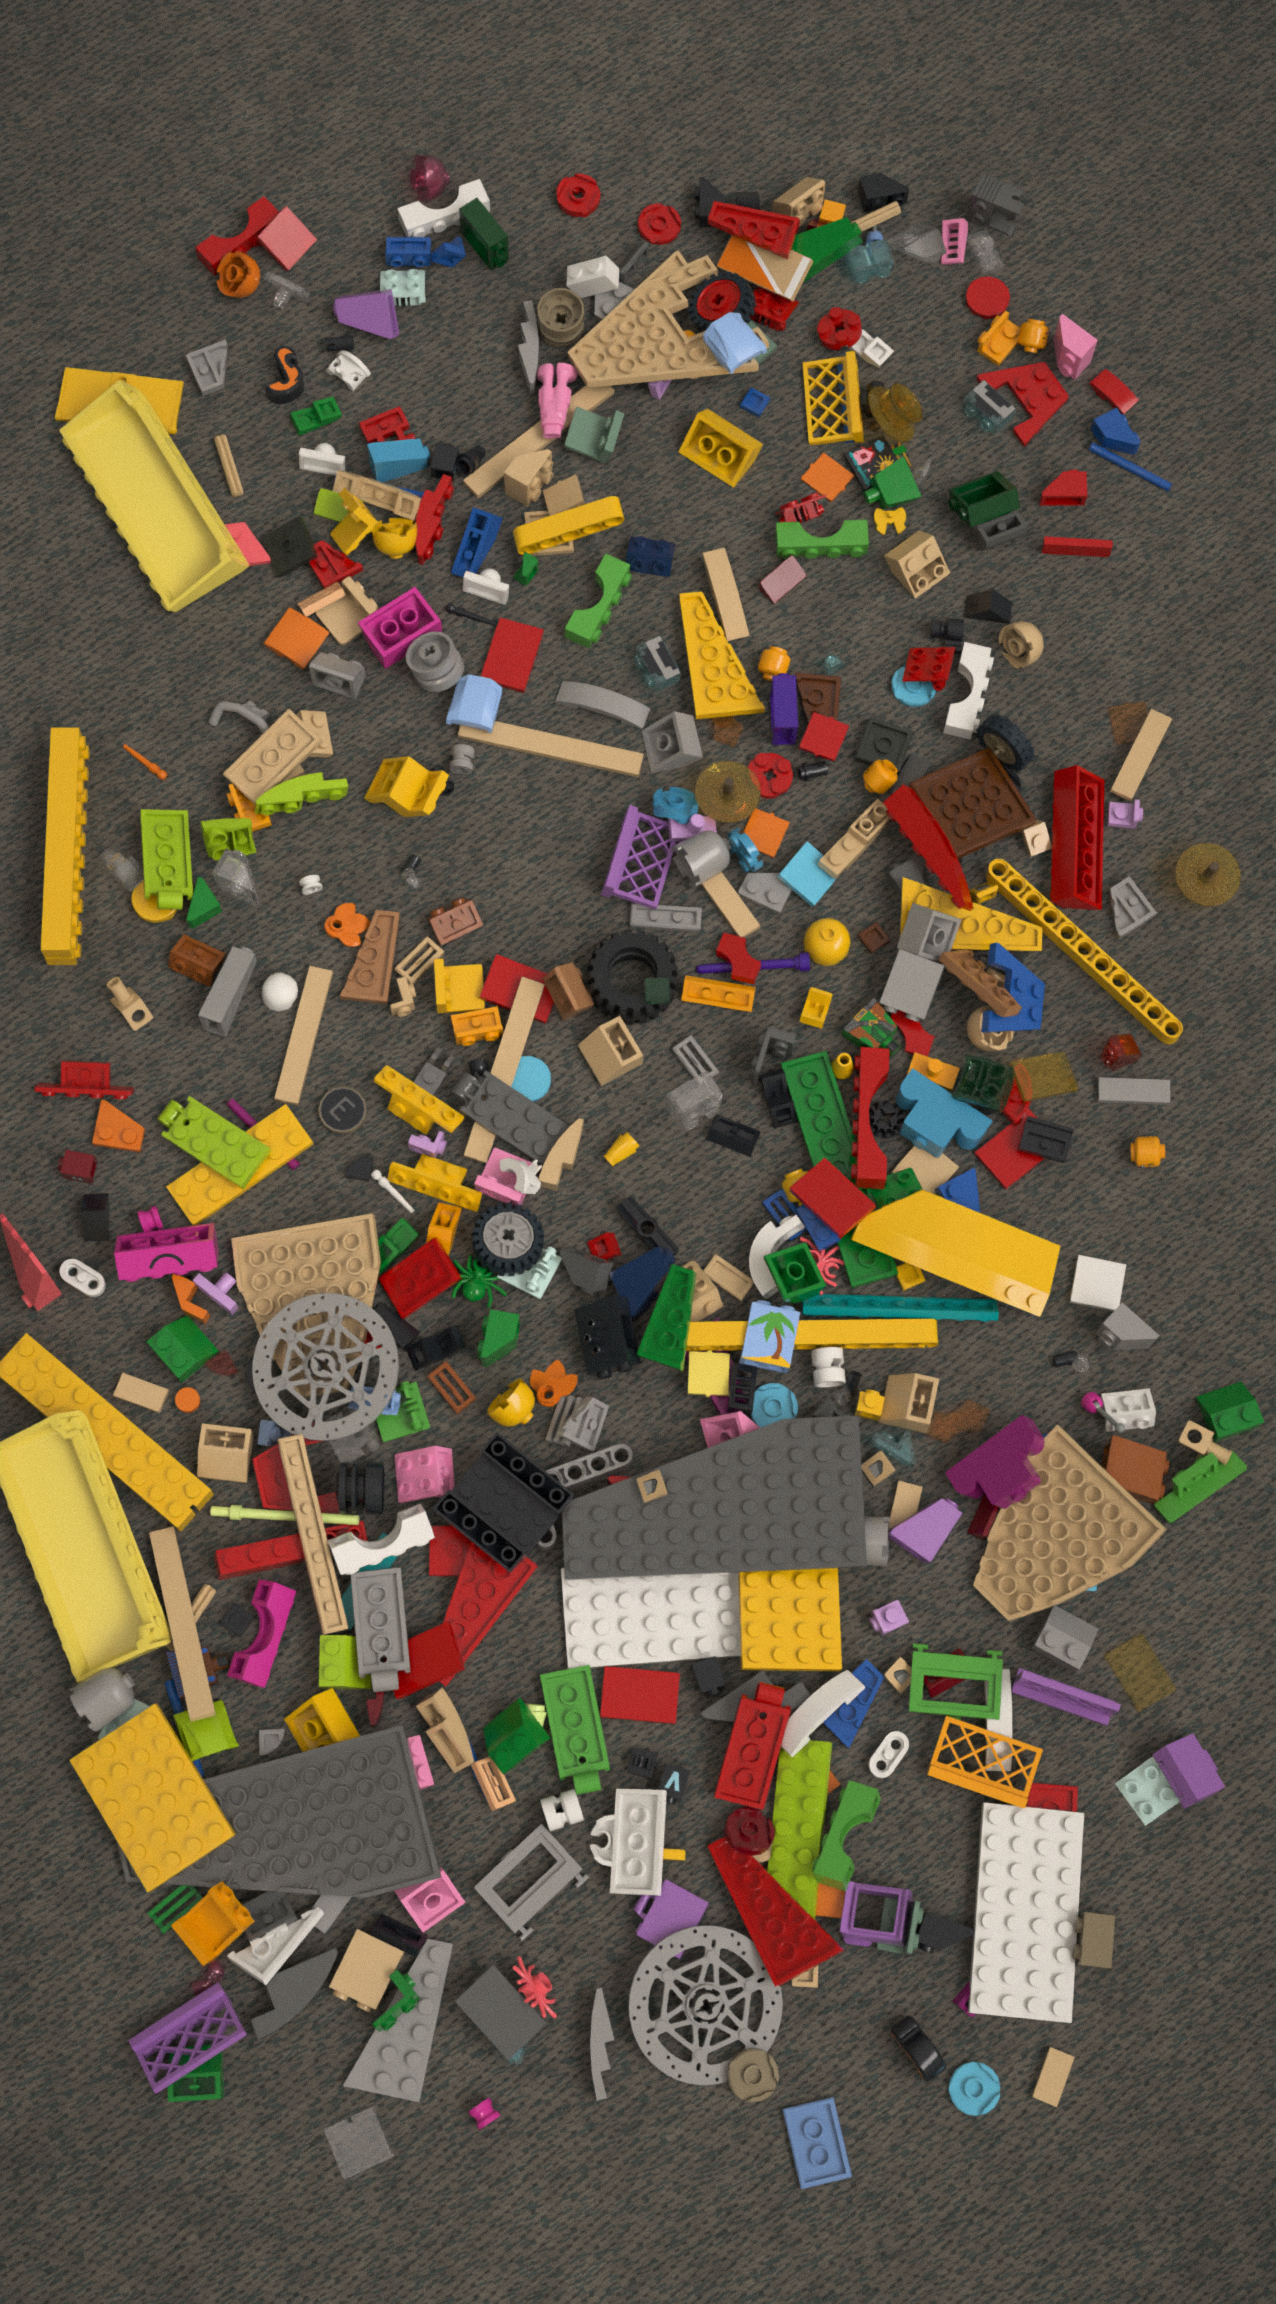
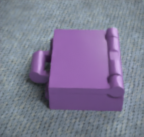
(1189, 1770)
(668, 1913)

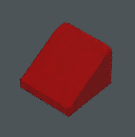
(605, 1246)

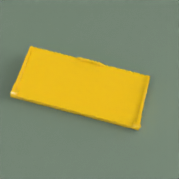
(84, 386)

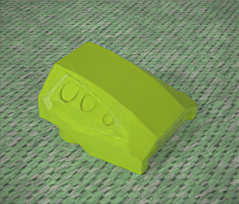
(229, 834)
(205, 1735)

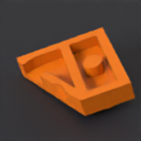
(117, 1129)

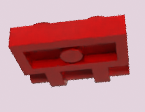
(386, 425)

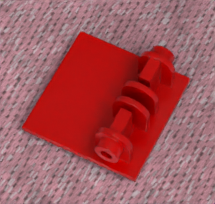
(773, 307)
(808, 507)
(929, 665)

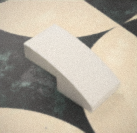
(872, 350)

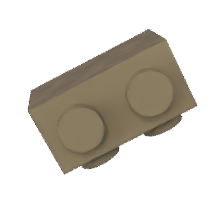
(1094, 1940)

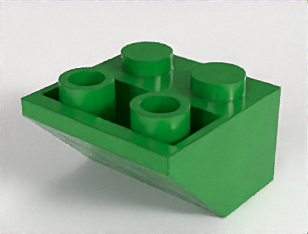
(500, 1335)
(202, 2083)

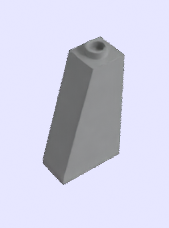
(227, 991)

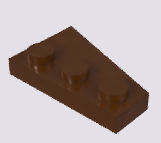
(819, 694)

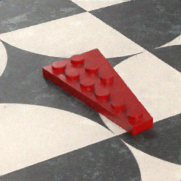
(481, 1597)
(779, 1926)

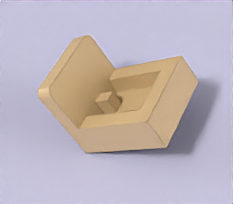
(1036, 838)
(407, 993)

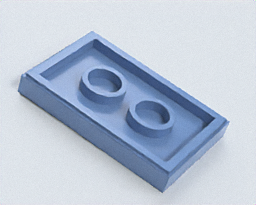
(817, 2143)

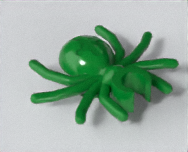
(476, 1282)

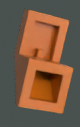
(185, 1291)

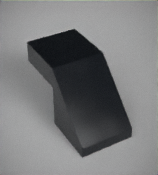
(778, 1098)
(436, 1348)

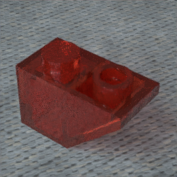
(1120, 1051)

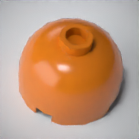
(238, 275)

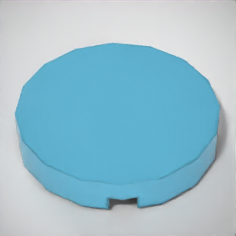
(913, 692)
(532, 1078)
(769, 1411)
(971, 2081)

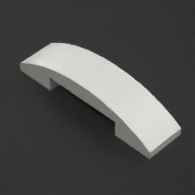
(818, 1708)
(1002, 1726)

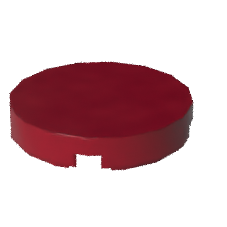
(749, 1831)

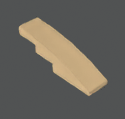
(725, 594)
(1141, 755)

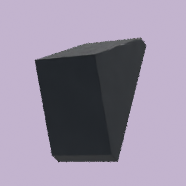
(988, 606)
(95, 1217)

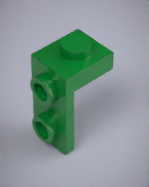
(405, 2005)

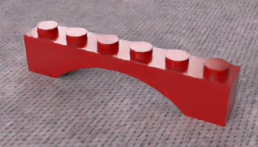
(870, 1161)

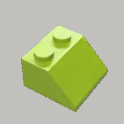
(340, 1664)

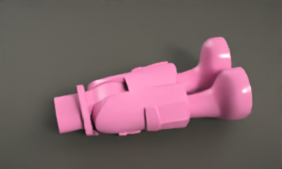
(556, 400)

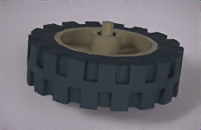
(1006, 742)

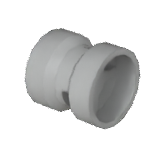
(462, 758)

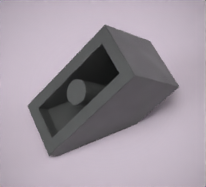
(587, 1269)

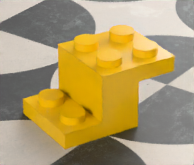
(406, 786)

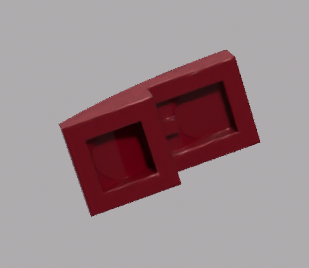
(375, 1708)

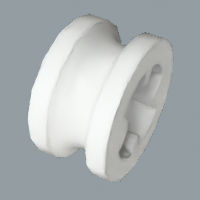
(310, 884)

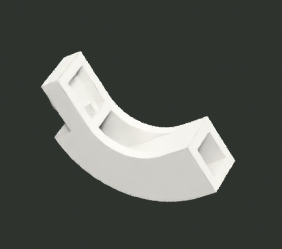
(768, 1242)

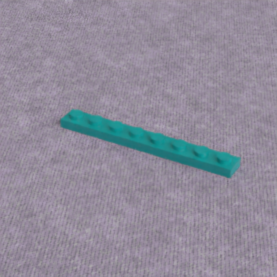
(901, 1307)

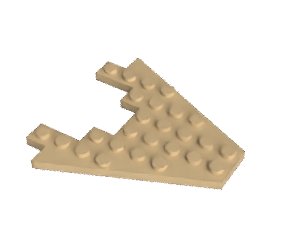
(643, 339)

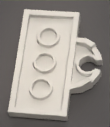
(634, 1841)

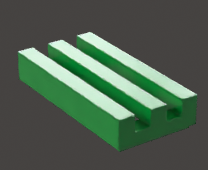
(158, 1920)

